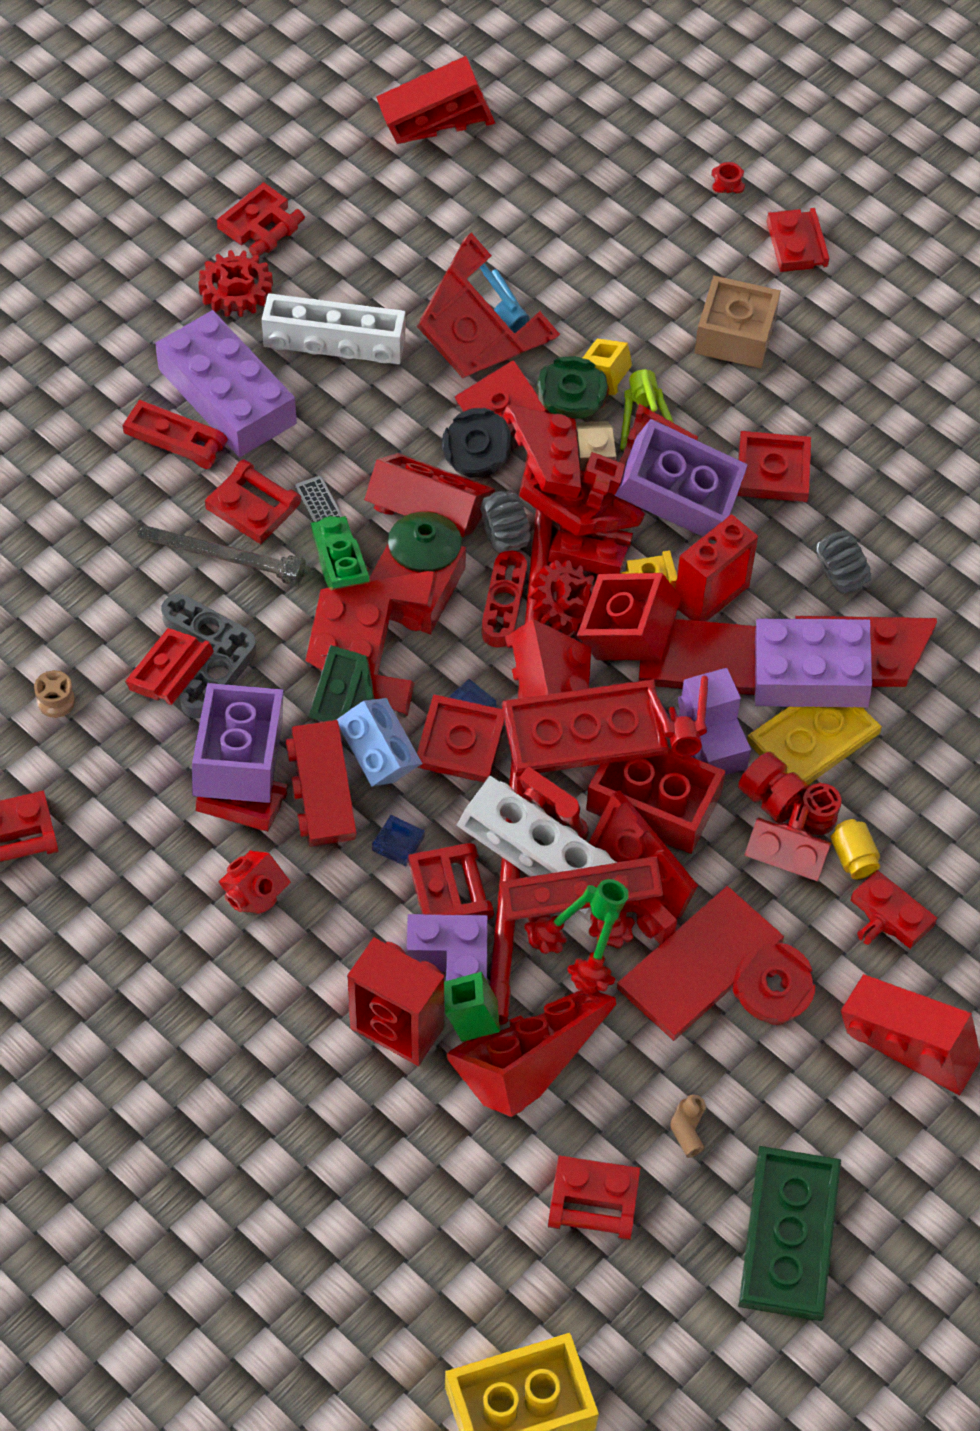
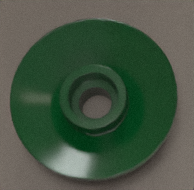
(424, 552)

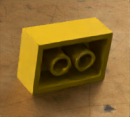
(524, 1390)

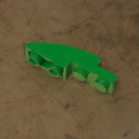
(338, 553)

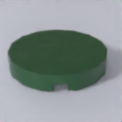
(572, 387)

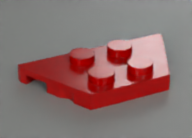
(573, 512)
(895, 646)

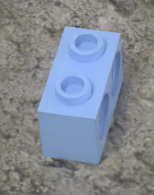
(378, 742)

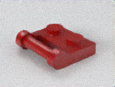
(246, 510)
(553, 801)
(22, 818)
(437, 885)
(597, 1186)

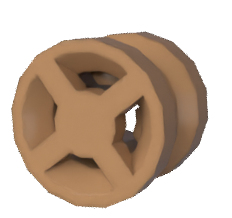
(55, 684)

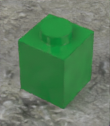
(471, 1006)

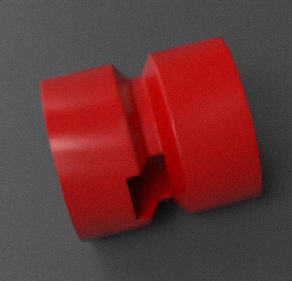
(769, 782)

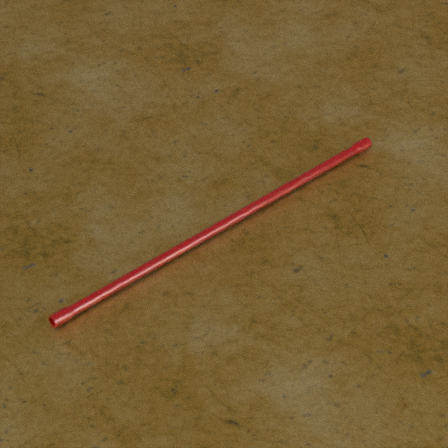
(505, 929)

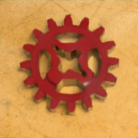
(235, 283)
(551, 591)

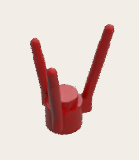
(682, 730)

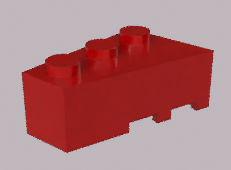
(914, 1031)

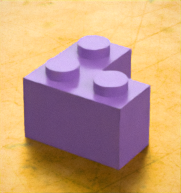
(724, 742)
(449, 942)

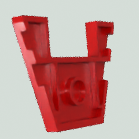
(467, 327)
(359, 620)

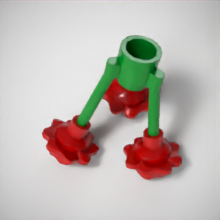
(608, 925)

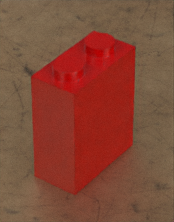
(419, 617)

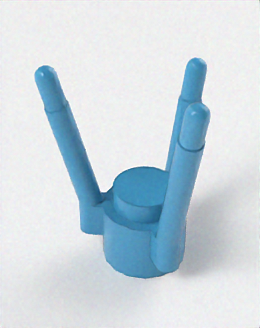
(508, 308)

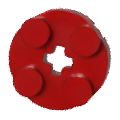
(753, 989)

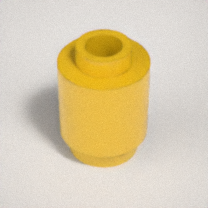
(855, 849)

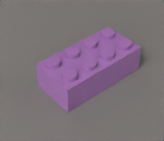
(226, 383)

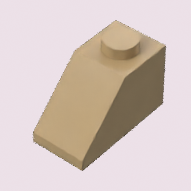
(595, 438)

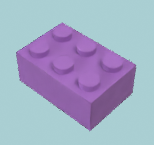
(680, 479)
(812, 663)
(237, 743)

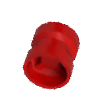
(824, 805)

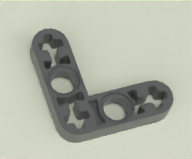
(221, 642)

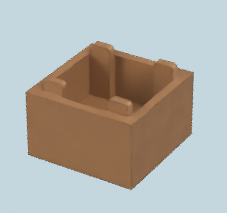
(737, 321)

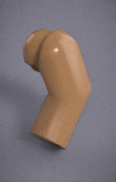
(685, 1123)

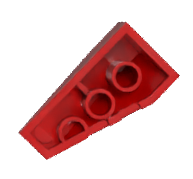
(523, 1060)

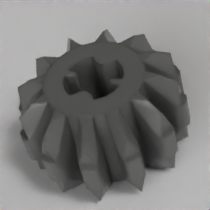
(505, 521)
(843, 562)

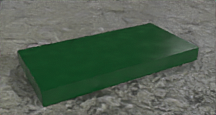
(790, 1233)

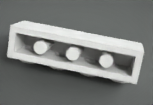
(334, 328)

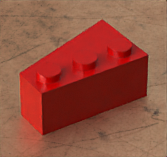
(435, 102)
(548, 660)
(321, 783)

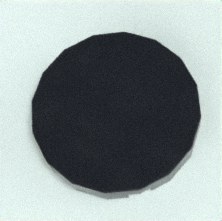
(477, 443)

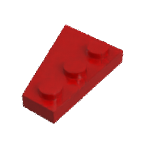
(550, 447)
(629, 837)

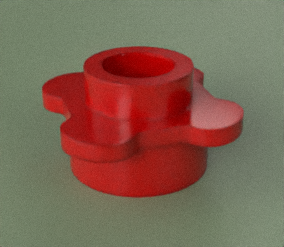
(728, 178)

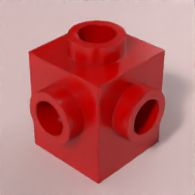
(253, 882)

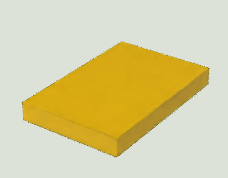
(814, 737)

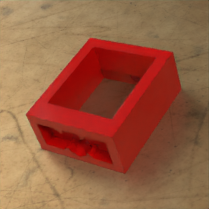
(718, 572)

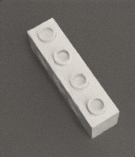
(516, 839)

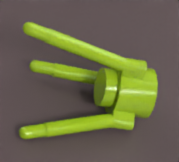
(643, 391)

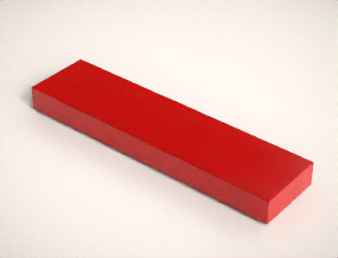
(557, 891)

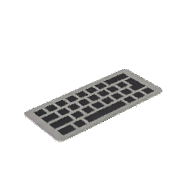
(318, 499)

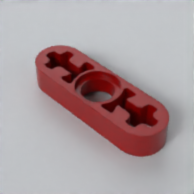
(500, 585)

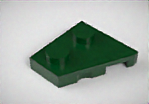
(342, 684)

